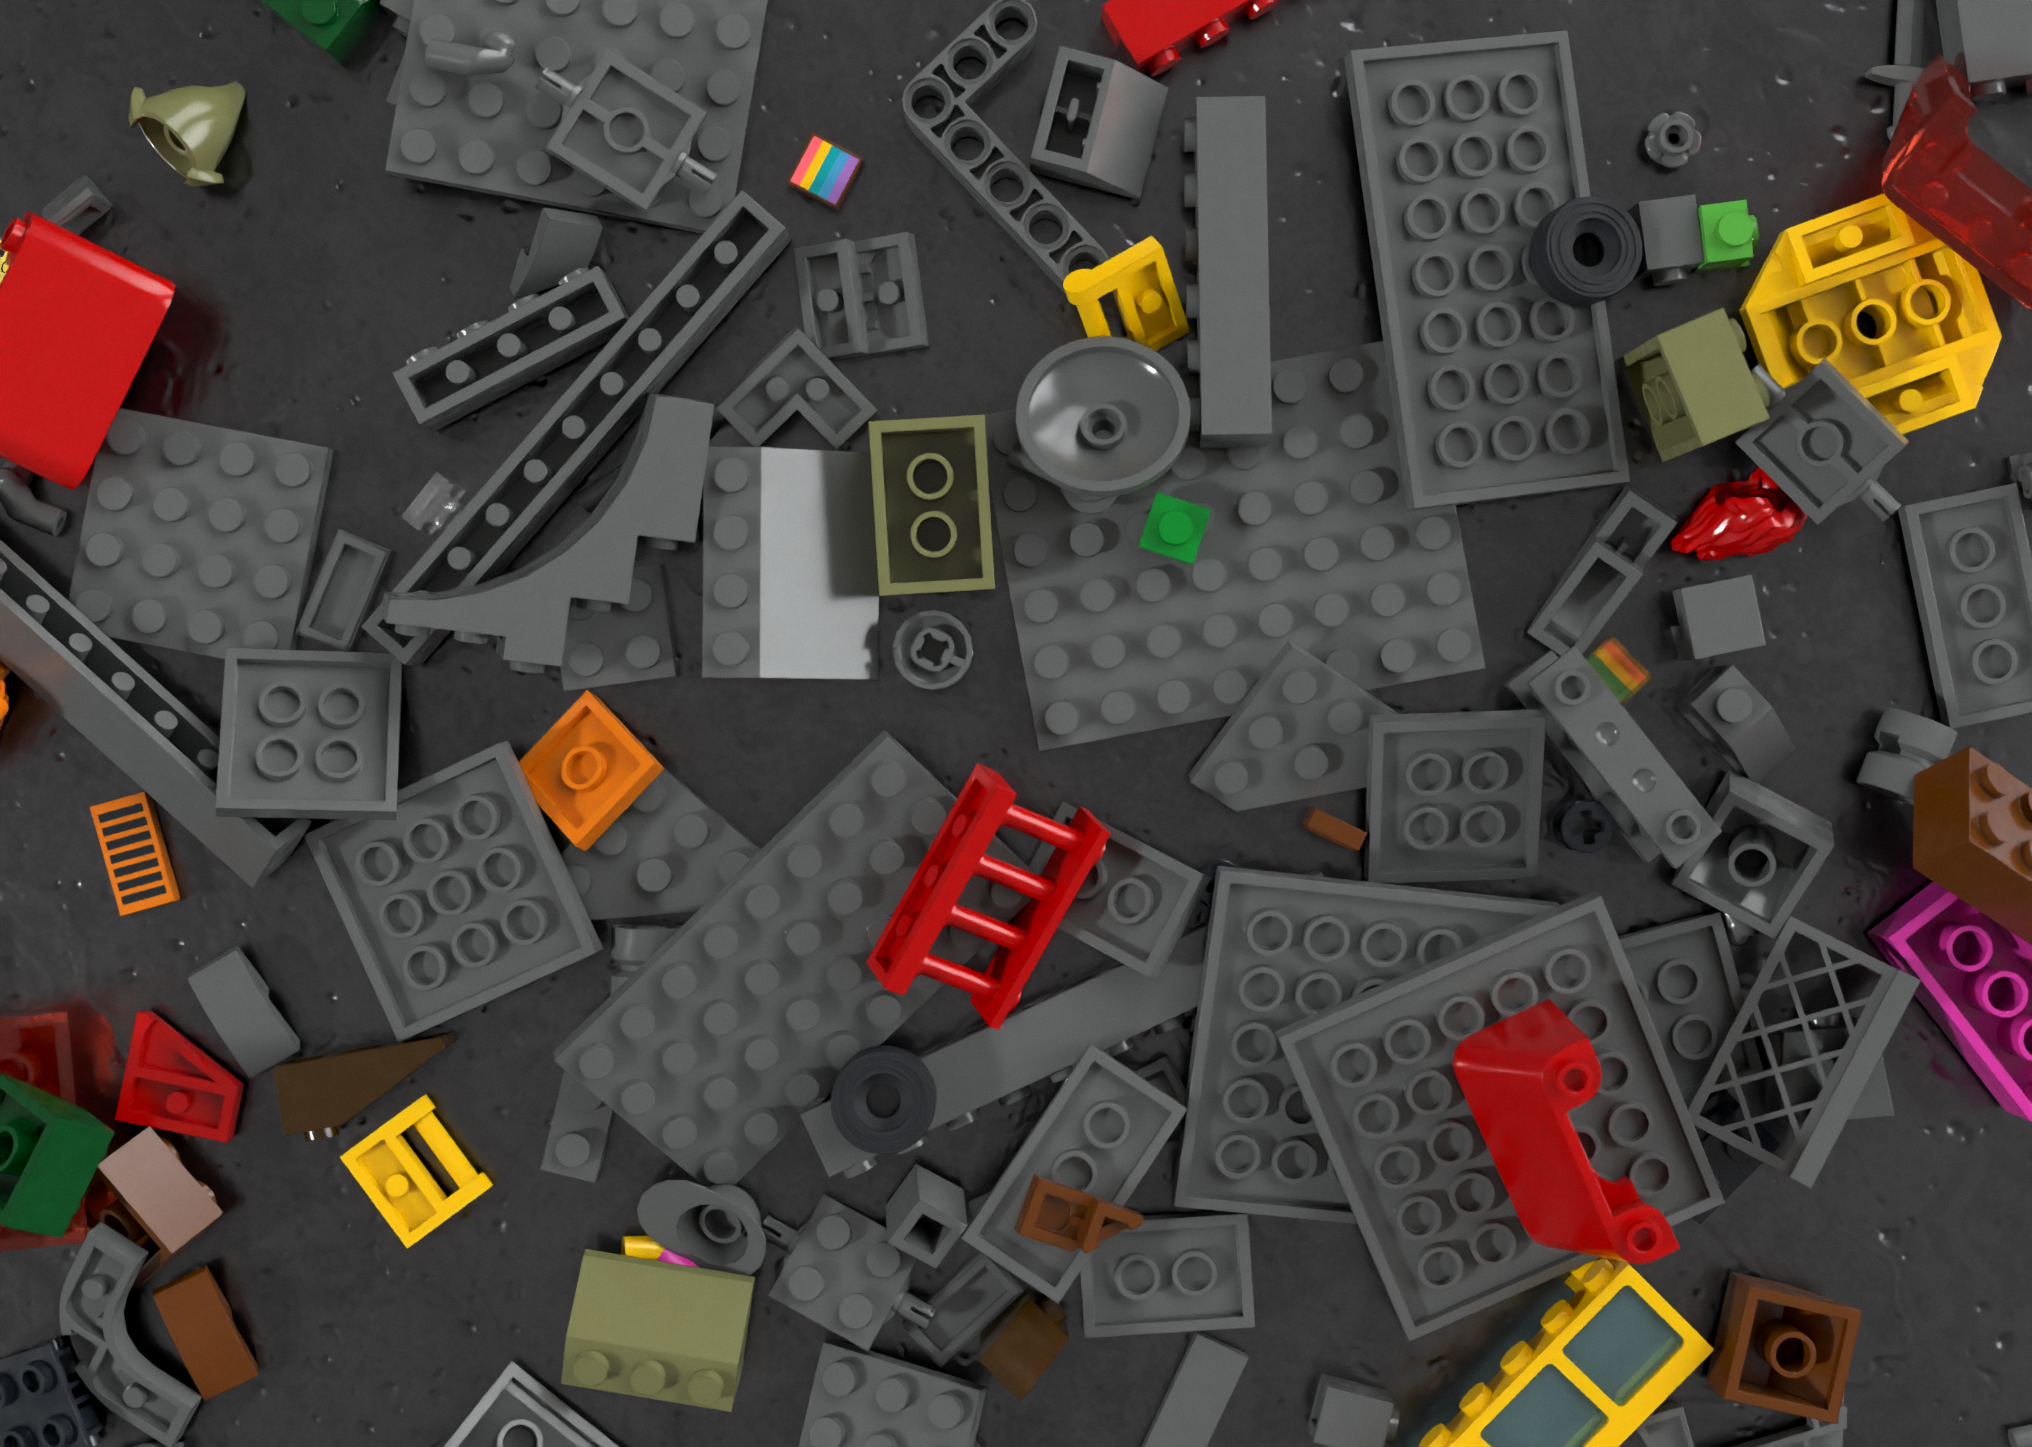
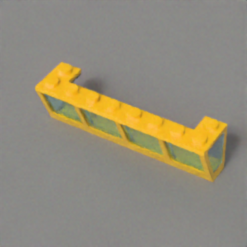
(1586, 1373)

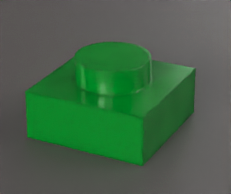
(1174, 528)

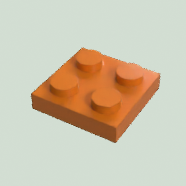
(588, 770)

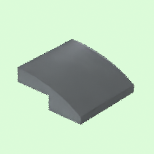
(862, 296)

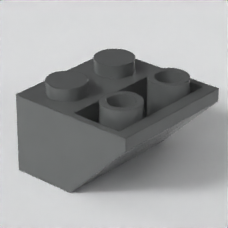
(1098, 124)

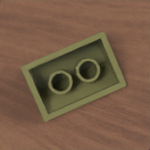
(658, 1330)

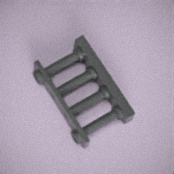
(1613, 758)

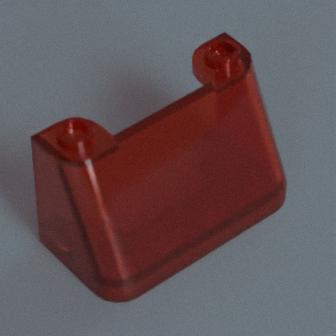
(1956, 187)

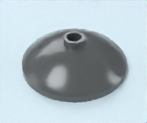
(1096, 388)

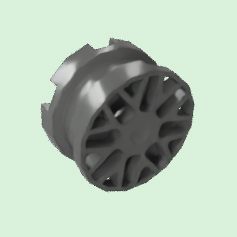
(933, 650)

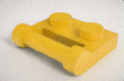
(1142, 293)
(400, 1181)

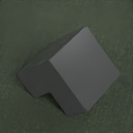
(1717, 619)

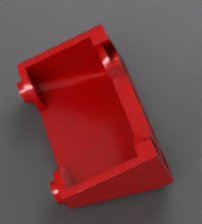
(68, 344)
(1519, 1089)

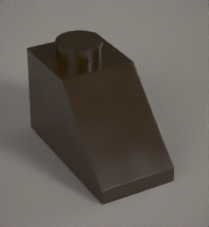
(1024, 1341)

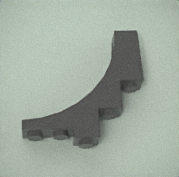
(529, 608)

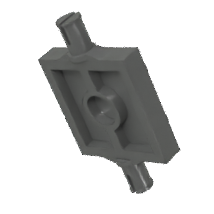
(626, 131)
(1824, 443)
(845, 1273)

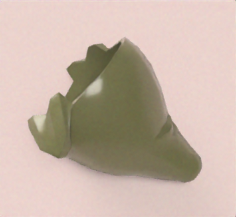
(190, 126)

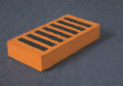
(135, 853)

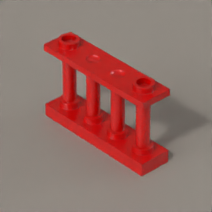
(944, 873)

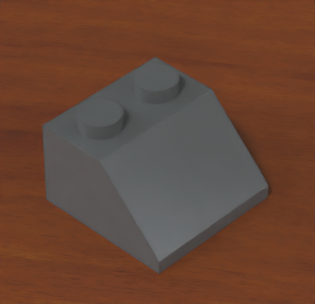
(1760, 858)

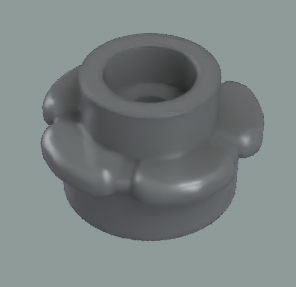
(1662, 150)

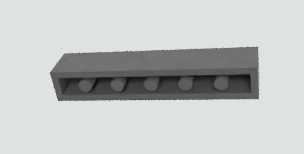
(1230, 272)

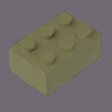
(1695, 385)
(931, 505)

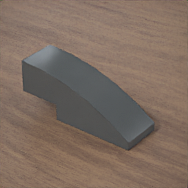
(1603, 571)

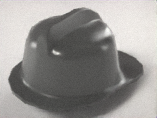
(706, 1224)

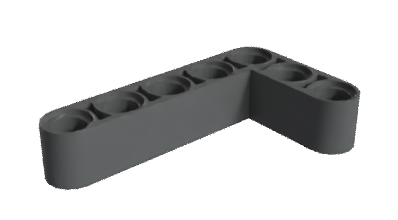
(996, 159)

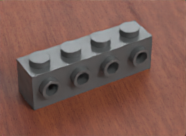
(512, 349)

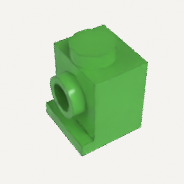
(1726, 236)

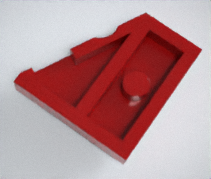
(176, 1084)

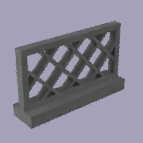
(1846, 1078)

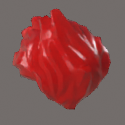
(1740, 519)

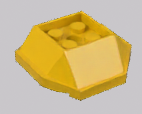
(1926, 301)

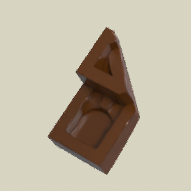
(1071, 1216)

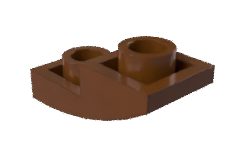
(205, 1333)

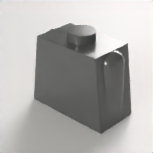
(1804, 1082)

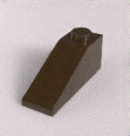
(337, 1086)

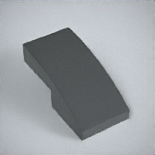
(242, 1012)

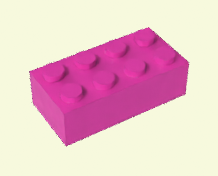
(1971, 984)

